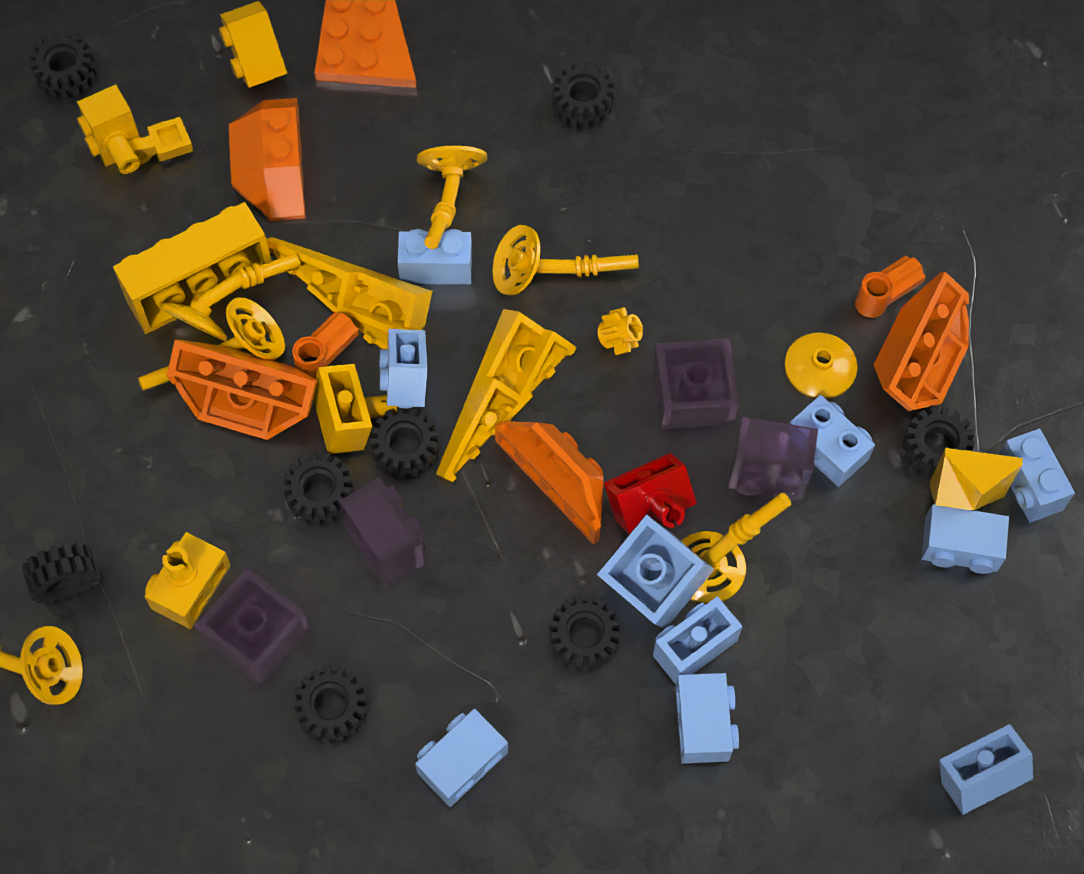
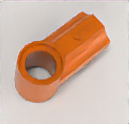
(888, 286)
(324, 343)

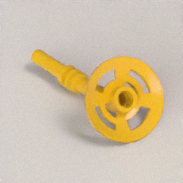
(453, 163)
(530, 262)
(199, 311)
(245, 337)
(720, 545)
(47, 665)

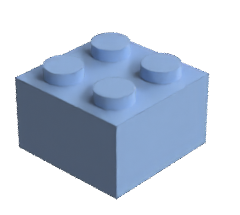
(655, 572)

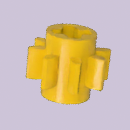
(620, 331)

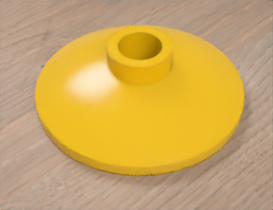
(817, 378)

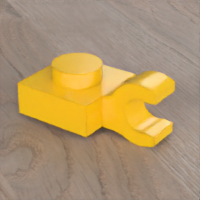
(164, 139)

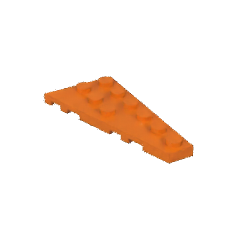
(363, 44)

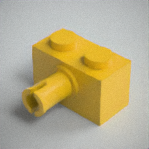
(252, 43)
(109, 128)
(344, 409)
(187, 579)

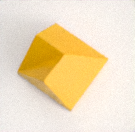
(972, 478)

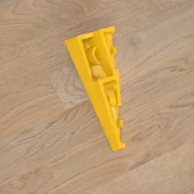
(365, 296)
(512, 367)

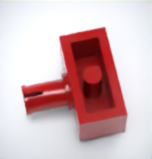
(653, 489)

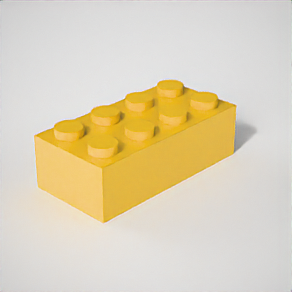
(190, 264)

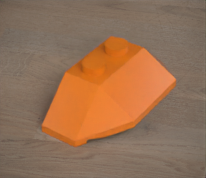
(269, 159)
(925, 345)
(240, 388)
(558, 470)

